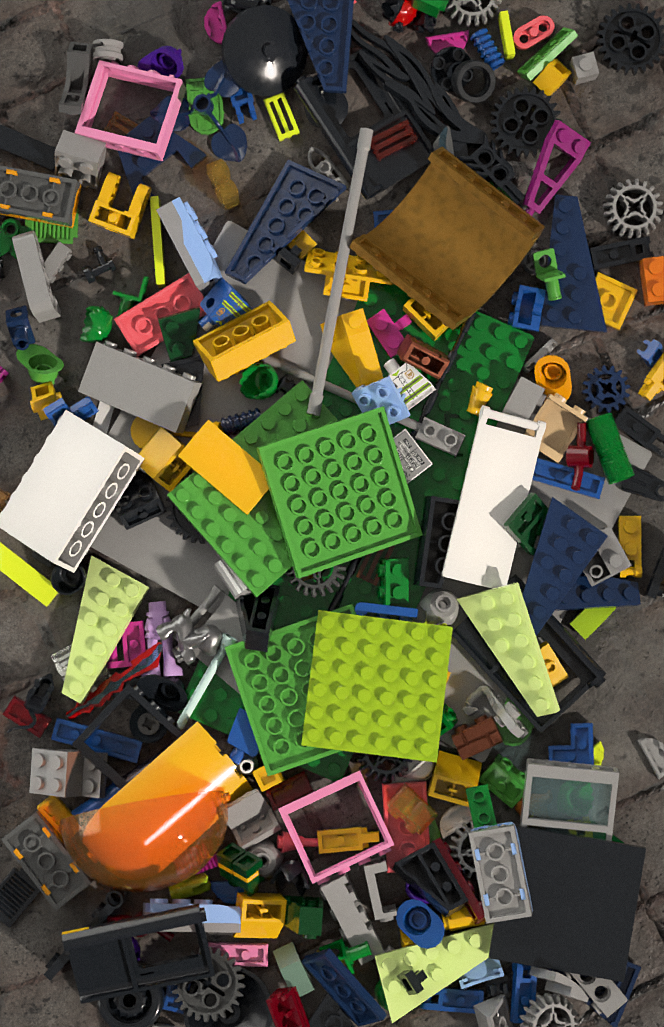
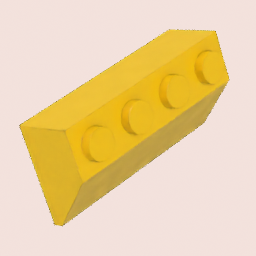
(244, 340)

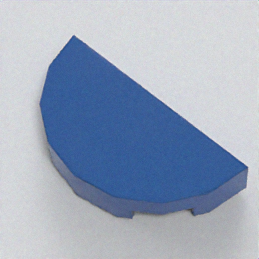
(225, 891)

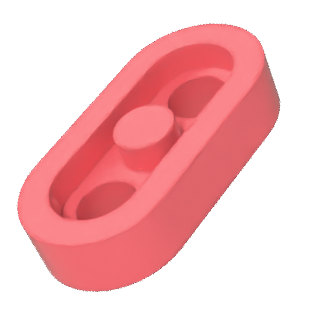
(532, 32)

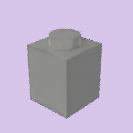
(584, 68)

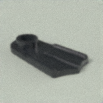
(643, 485)

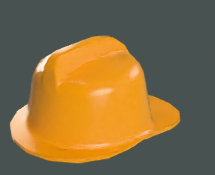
(554, 376)

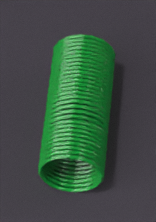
(608, 442)

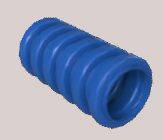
(487, 48)

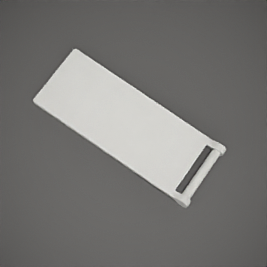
(492, 490)

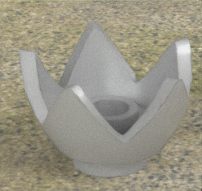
(436, 614)
(274, 857)

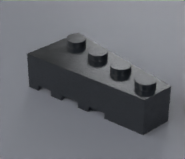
(433, 544)

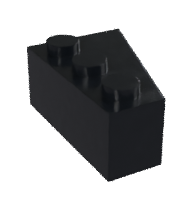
(258, 617)
(432, 879)

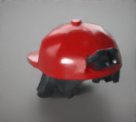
(398, 13)

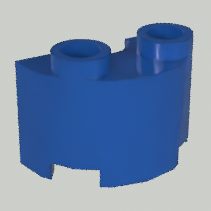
(527, 308)

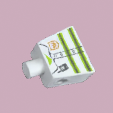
(411, 380)

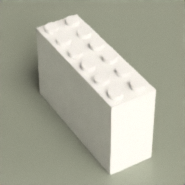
(69, 491)

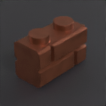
(423, 356)
(476, 737)

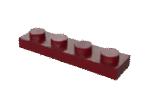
(473, 906)

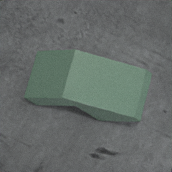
(293, 969)

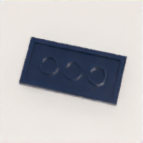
(344, 987)

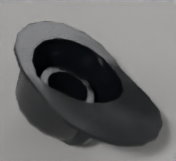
(164, 691)

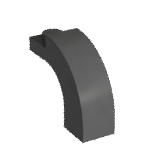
(77, 78)

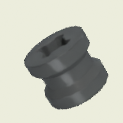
(527, 263)

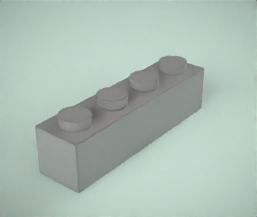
(56, 259)

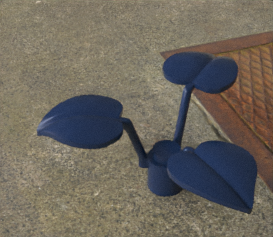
(230, 142)

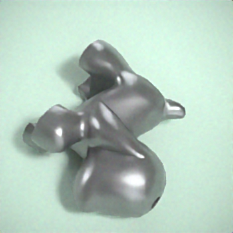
(205, 638)

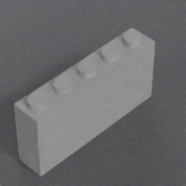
(140, 386)

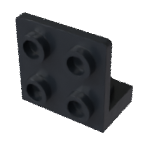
(139, 501)

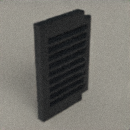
(15, 895)

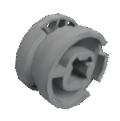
(107, 50)

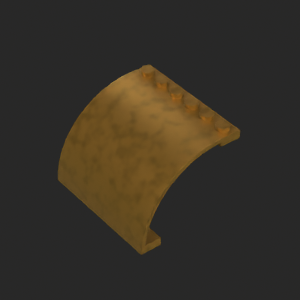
(450, 240)

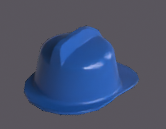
(420, 923)

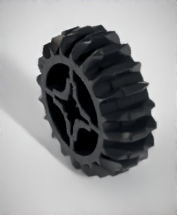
(372, 767)

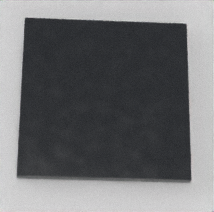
(581, 905)

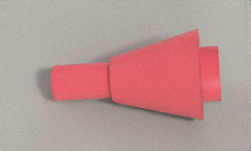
(286, 843)

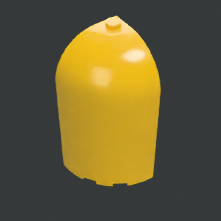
(183, 768)

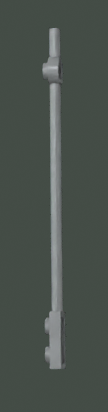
(427, 431)

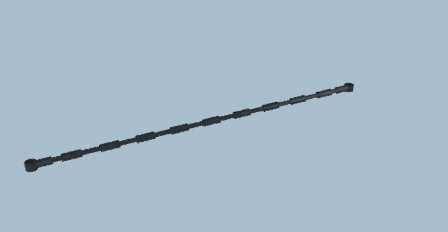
(426, 410)

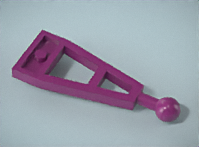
(568, 142)

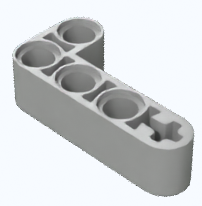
(35, 277)

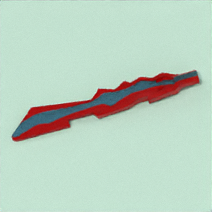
(143, 663)

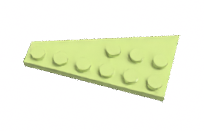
(104, 614)
(508, 631)
(441, 964)

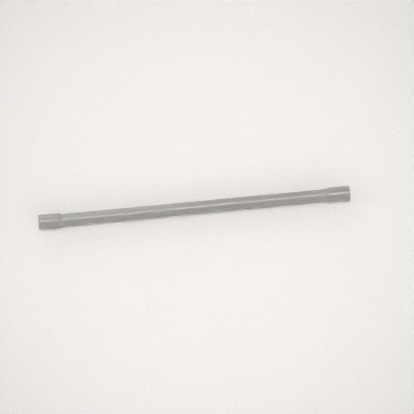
(363, 148)

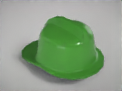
(40, 362)

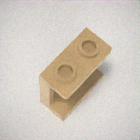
(560, 426)

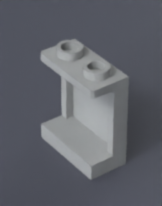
(384, 913)

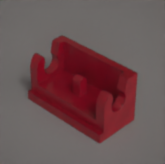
(287, 1008)

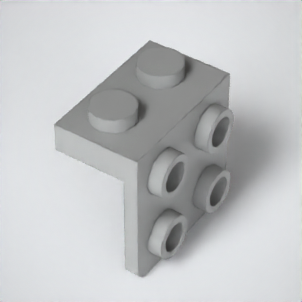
(251, 819)

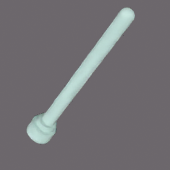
(212, 668)

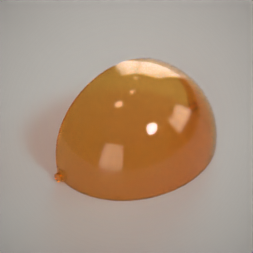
(147, 841)

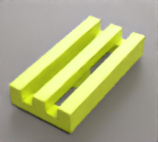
(506, 35)
(288, 134)

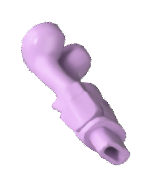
(156, 616)

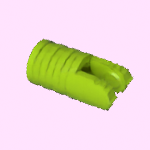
(195, 885)

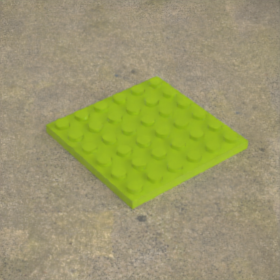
(377, 686)

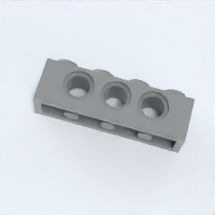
(606, 1003)

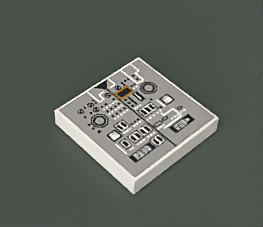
(411, 456)

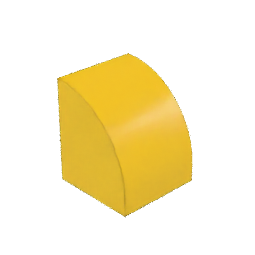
(552, 77)

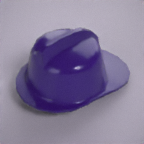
(164, 60)

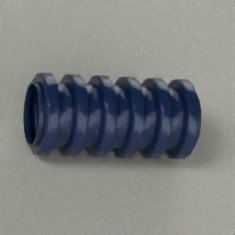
(239, 422)

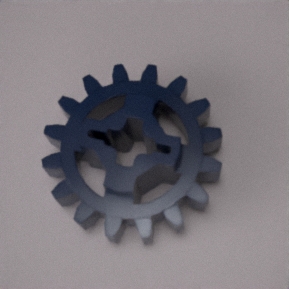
(614, 395)

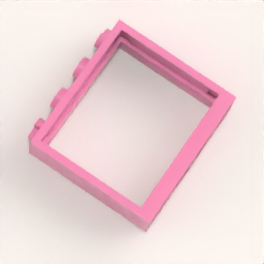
(132, 74)
(343, 866)

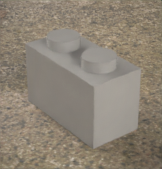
(525, 399)

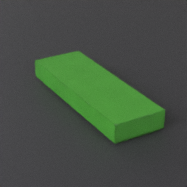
(547, 53)

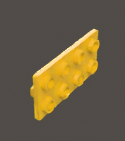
(357, 276)

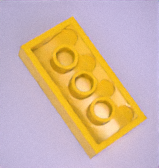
(226, 467)

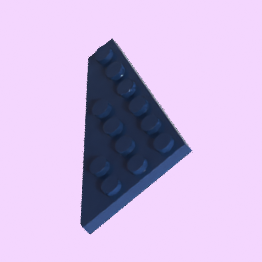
(327, 36)

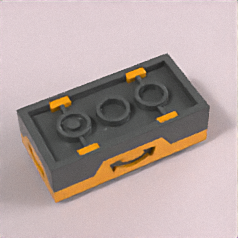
(38, 196)
(46, 860)

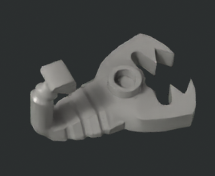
(506, 713)

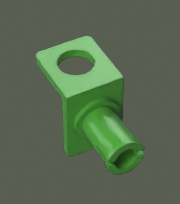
(549, 274)

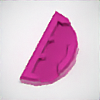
(215, 23)
(454, 39)

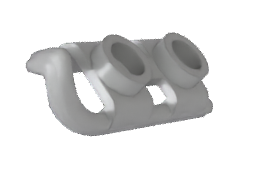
(326, 167)

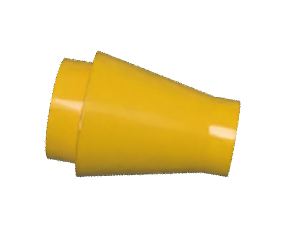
(479, 396)

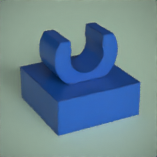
(652, 353)

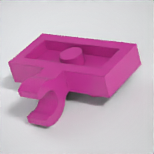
(387, 331)

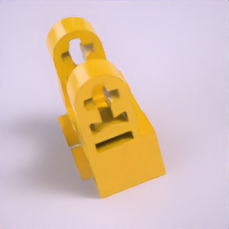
(120, 222)

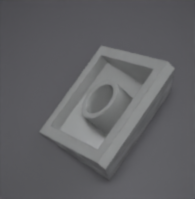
(493, 1012)

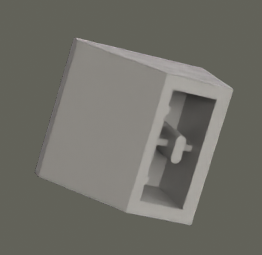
(80, 158)
(608, 560)

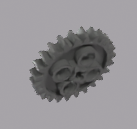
(197, 1002)

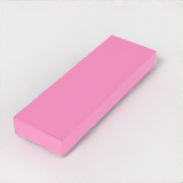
(245, 953)

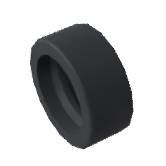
(489, 85)

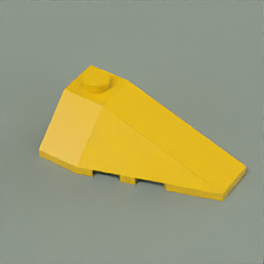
(355, 348)

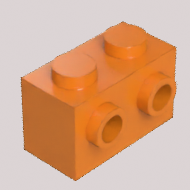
(652, 280)

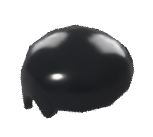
(67, 582)

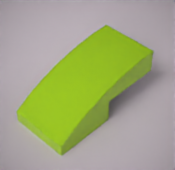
(590, 619)

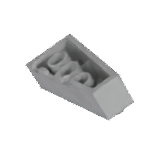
(350, 914)

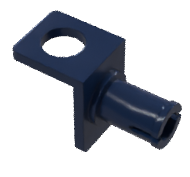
(19, 328)

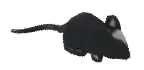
(37, 699)

